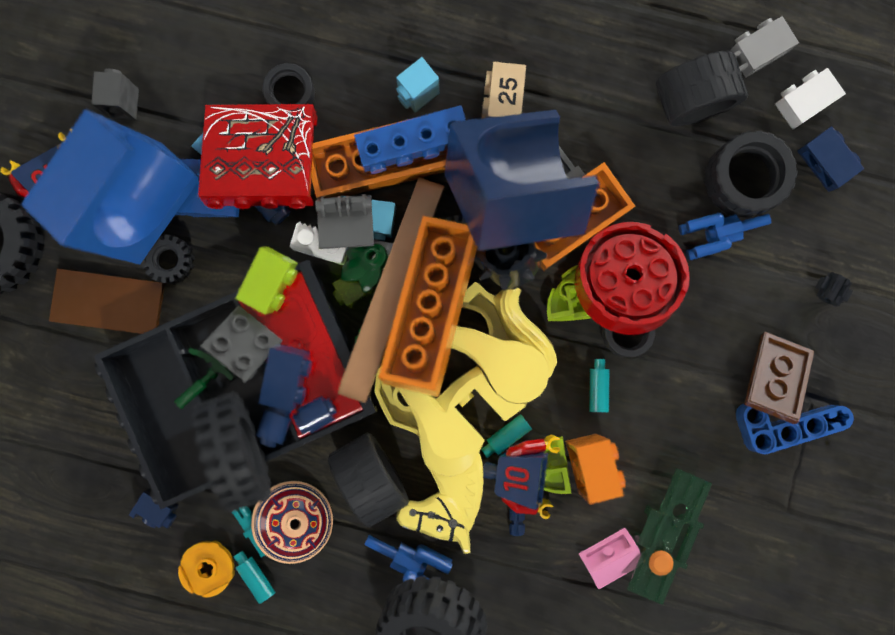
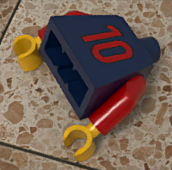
(25, 176)
(522, 476)

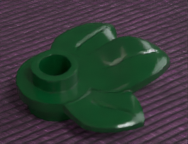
(363, 268)

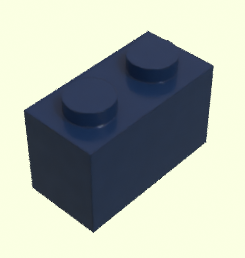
(831, 159)
(285, 377)

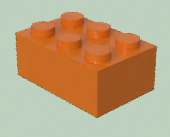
(595, 468)

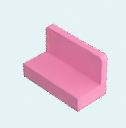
(611, 558)

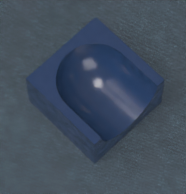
(513, 180)

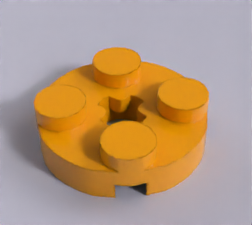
(202, 584)

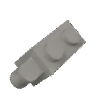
(764, 45)

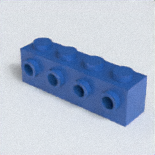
(407, 140)

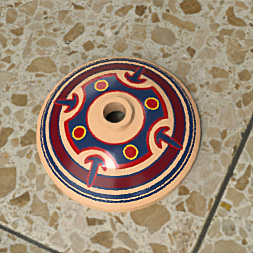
(272, 522)

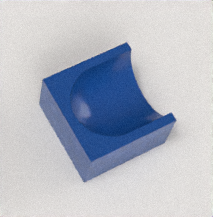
(110, 190)

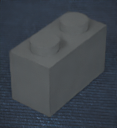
(115, 95)

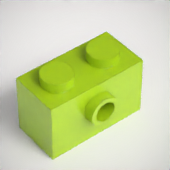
(267, 280)

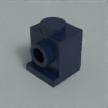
(151, 512)

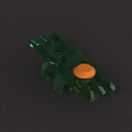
(661, 532)

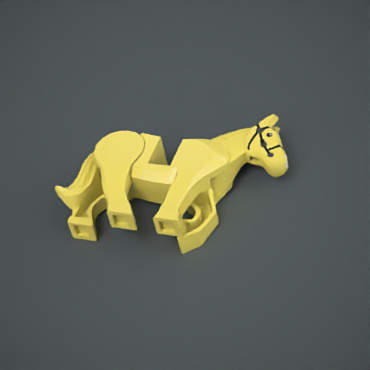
(510, 372)

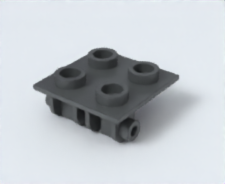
(345, 222)
(241, 343)

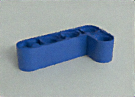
(797, 432)

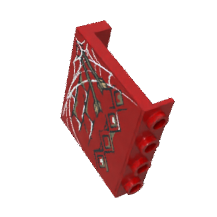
(257, 156)

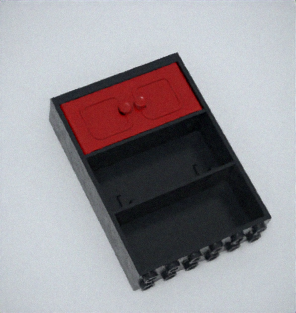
(157, 367)

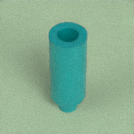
(599, 387)
(506, 436)
(253, 577)

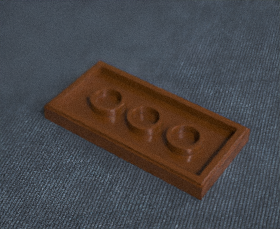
(106, 301)

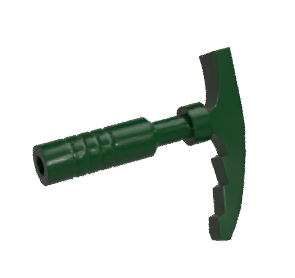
(200, 384)

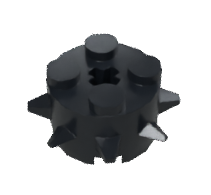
(511, 264)

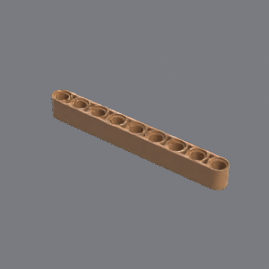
(381, 313)

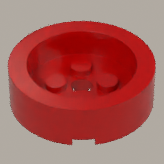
(616, 299)

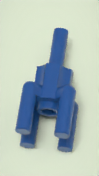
(720, 232)
(409, 560)

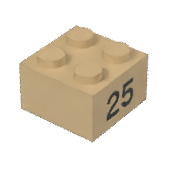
(504, 89)

